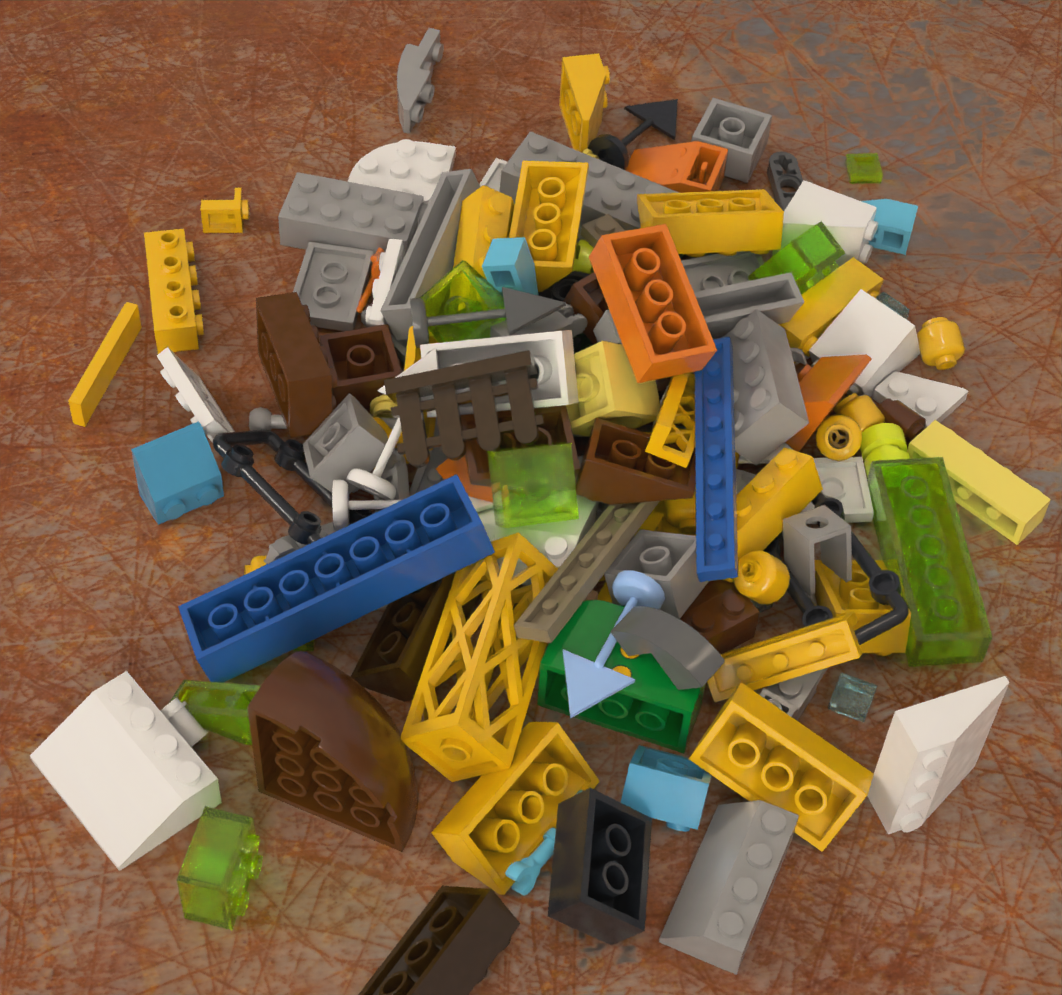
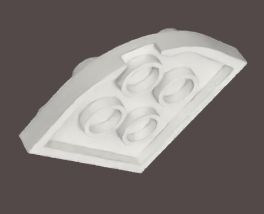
(405, 167)

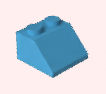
(177, 473)
(666, 788)

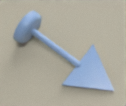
(592, 681)

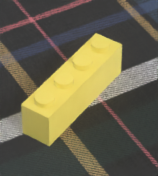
(982, 483)

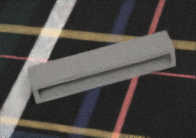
(430, 250)
(727, 305)

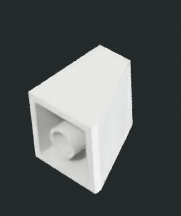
(845, 218)
(873, 330)

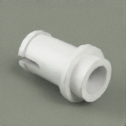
(183, 721)

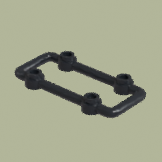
(289, 455)
(883, 585)

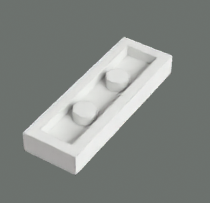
(388, 265)

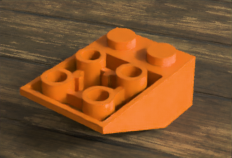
(681, 166)

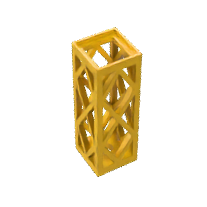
(466, 740)

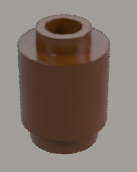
(904, 417)

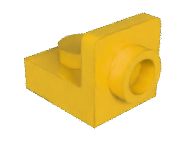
(224, 215)

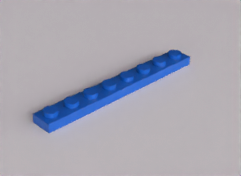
(716, 467)

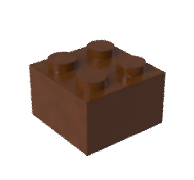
(361, 362)

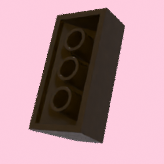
(403, 641)
(447, 945)

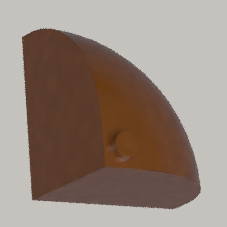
(332, 751)

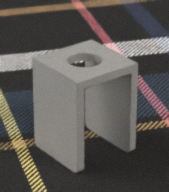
(834, 543)

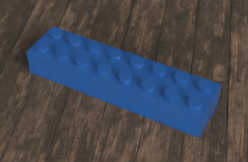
(335, 580)

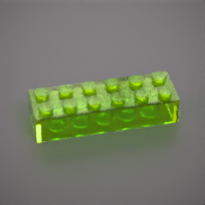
(929, 553)

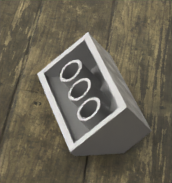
(730, 882)

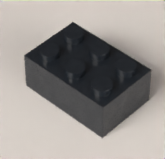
(600, 867)

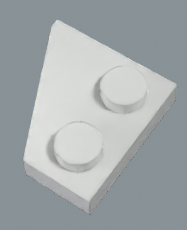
(926, 397)

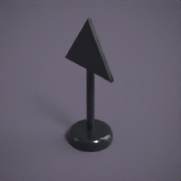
(660, 115)

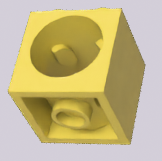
(610, 390)

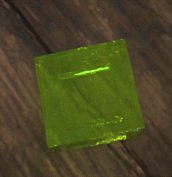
(863, 168)

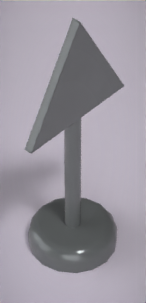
(520, 311)

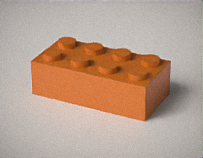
(652, 303)

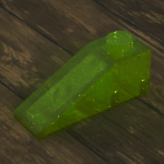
(219, 707)

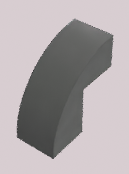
(674, 644)

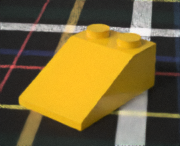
(583, 97)
(855, 596)

